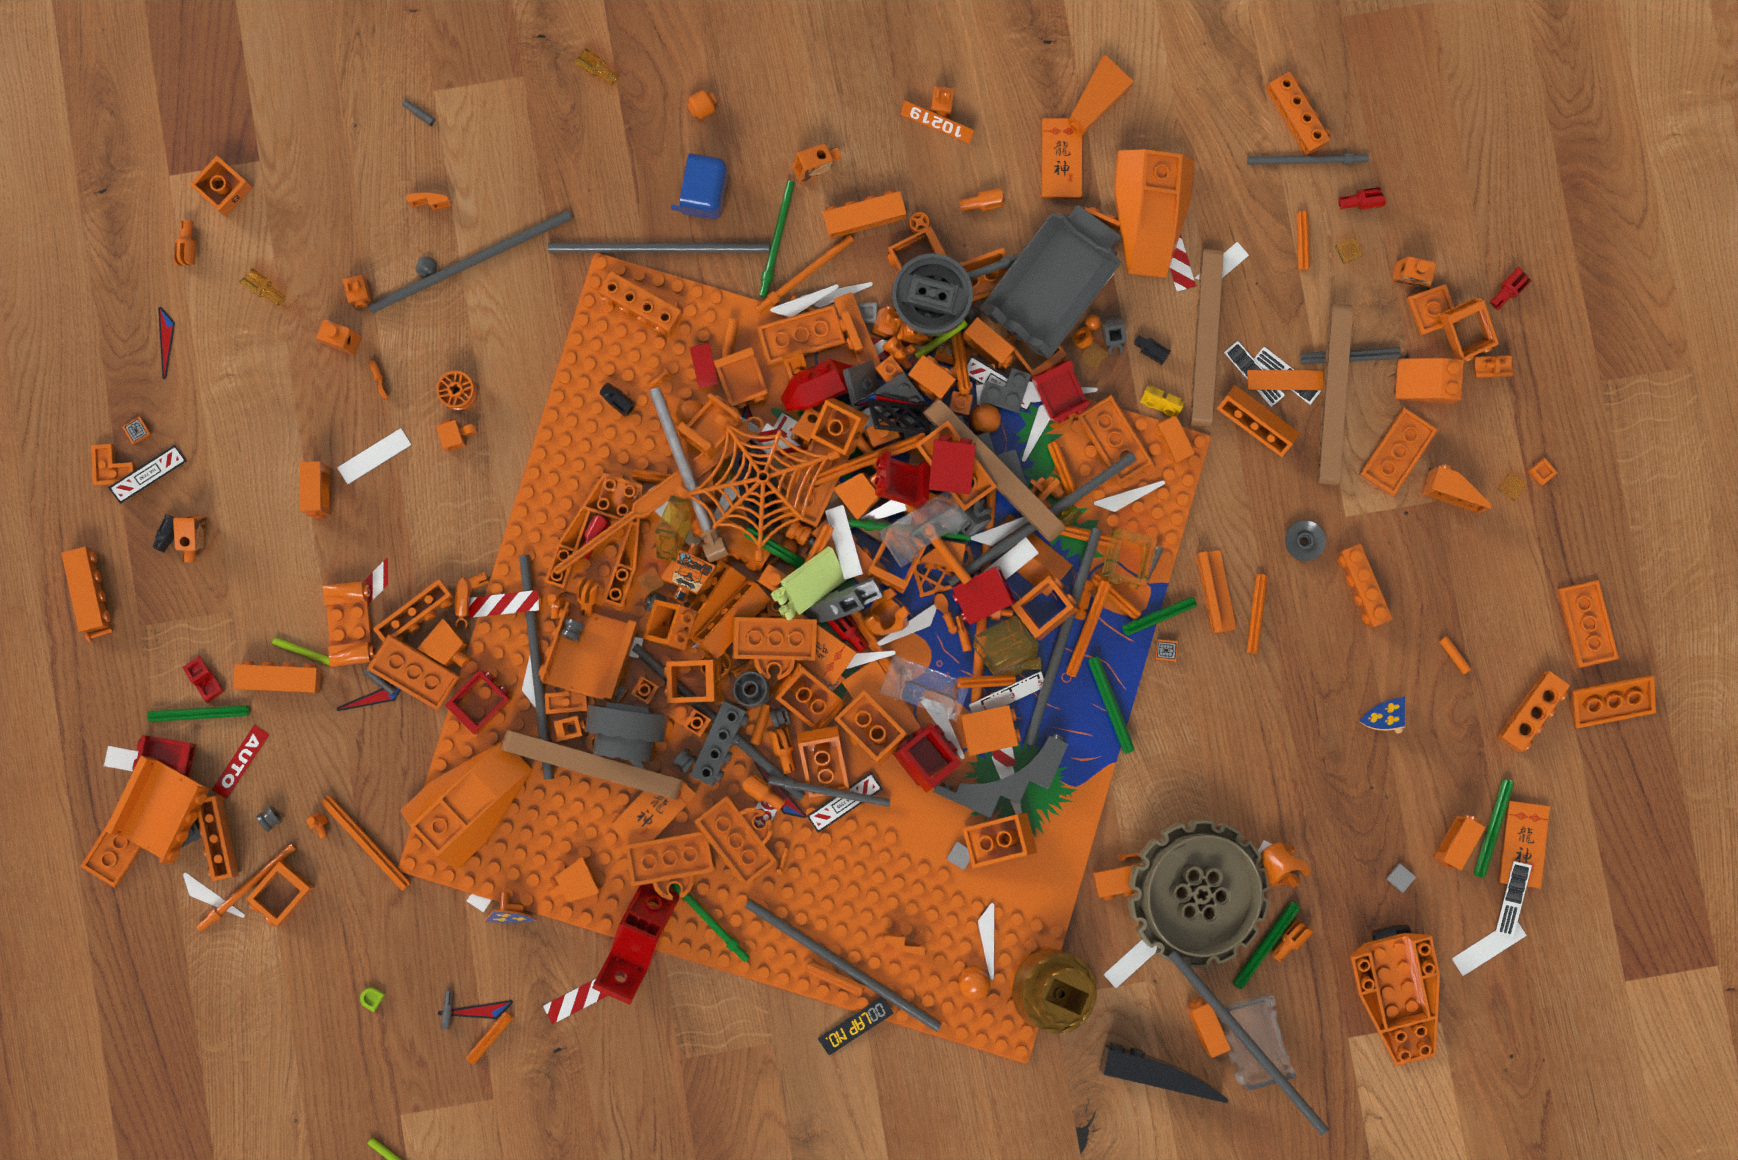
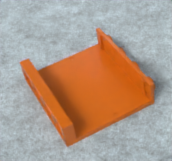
(593, 663)
(157, 808)

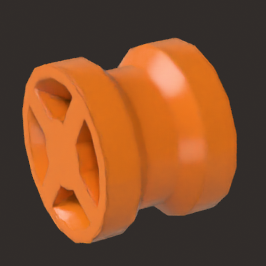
(920, 219)

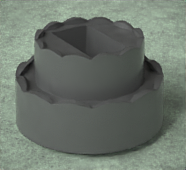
(926, 312)
(625, 730)

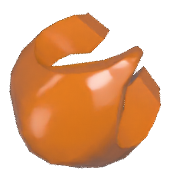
(886, 615)
(1280, 862)

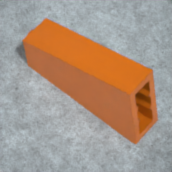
(1101, 93)

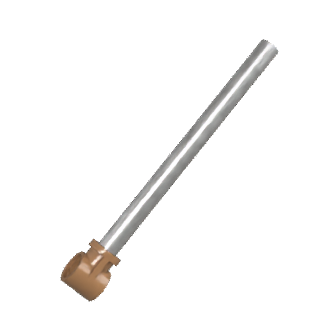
(714, 545)

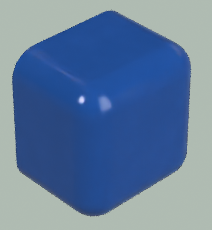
(703, 187)

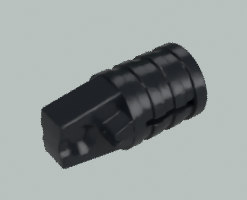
(1152, 349)
(617, 399)
(165, 534)
(1390, 931)

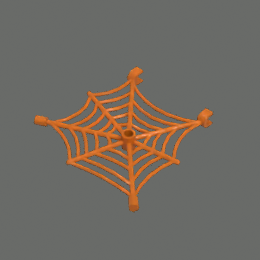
(724, 422)

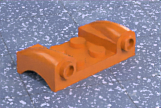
(349, 623)

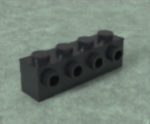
(771, 497)

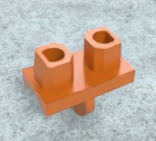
(907, 335)
(1493, 366)
(1043, 488)

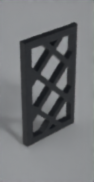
(876, 415)

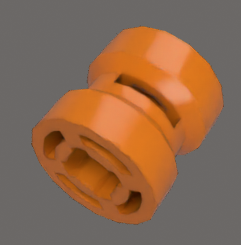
(799, 532)

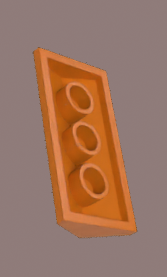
(985, 284)
(981, 481)
(1042, 565)
(1613, 701)

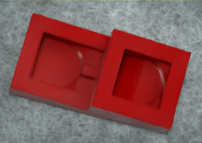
(704, 365)
(203, 679)

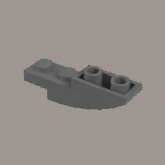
(845, 602)

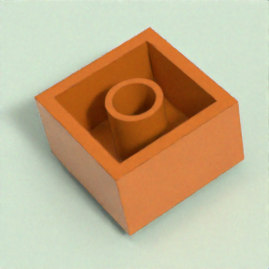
(221, 186)
(931, 378)
(839, 426)

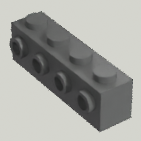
(719, 742)

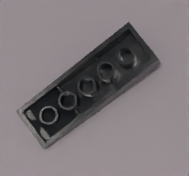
(1151, 1071)

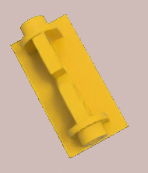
(1153, 399)

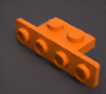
(854, 325)

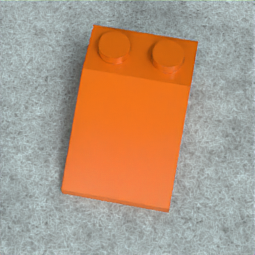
(1429, 380)
(1453, 488)
(808, 697)
(871, 728)
(823, 758)
(999, 840)

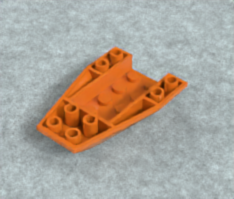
(1151, 205)
(615, 559)
(466, 803)
(1401, 993)

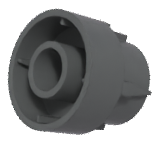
(742, 685)

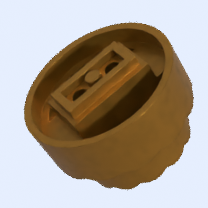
(1037, 990)

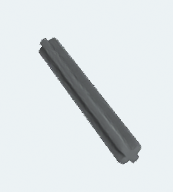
(1355, 355)

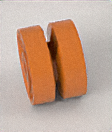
(452, 382)

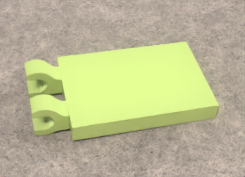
(809, 583)

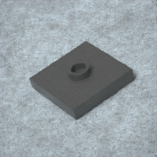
(860, 381)

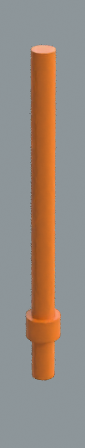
(774, 297)
(216, 913)

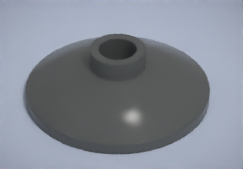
(1315, 540)

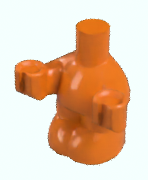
(898, 352)

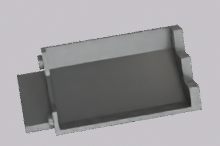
(1054, 279)

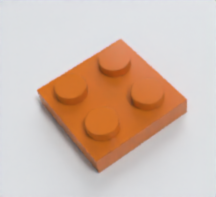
(1427, 307)

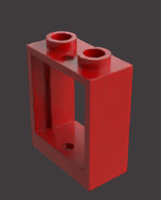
(453, 705)
(914, 767)

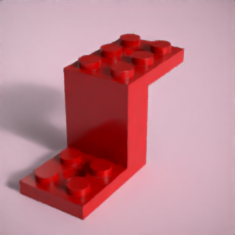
(635, 944)

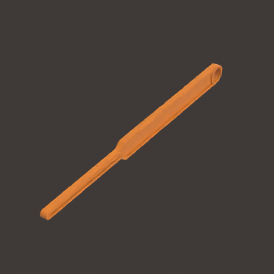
(660, 495)

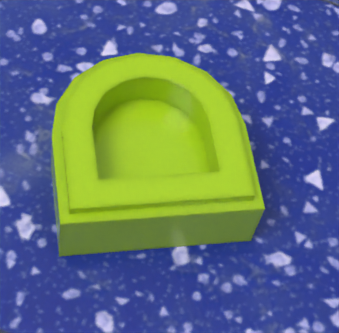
(371, 998)

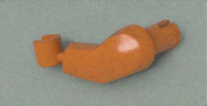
(463, 593)

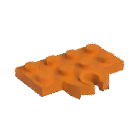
(820, 493)
(774, 642)
(738, 839)
(669, 862)

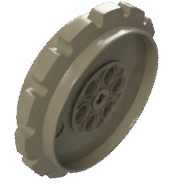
(1167, 868)

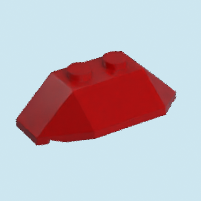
(815, 385)

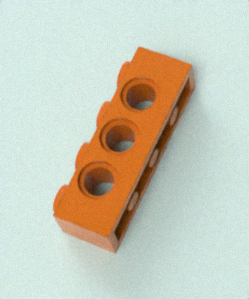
(1558, 691)

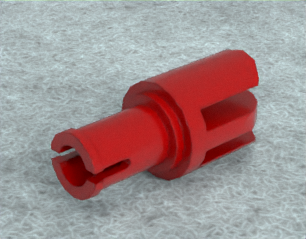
(1363, 199)
(1511, 288)
(595, 527)
(849, 632)

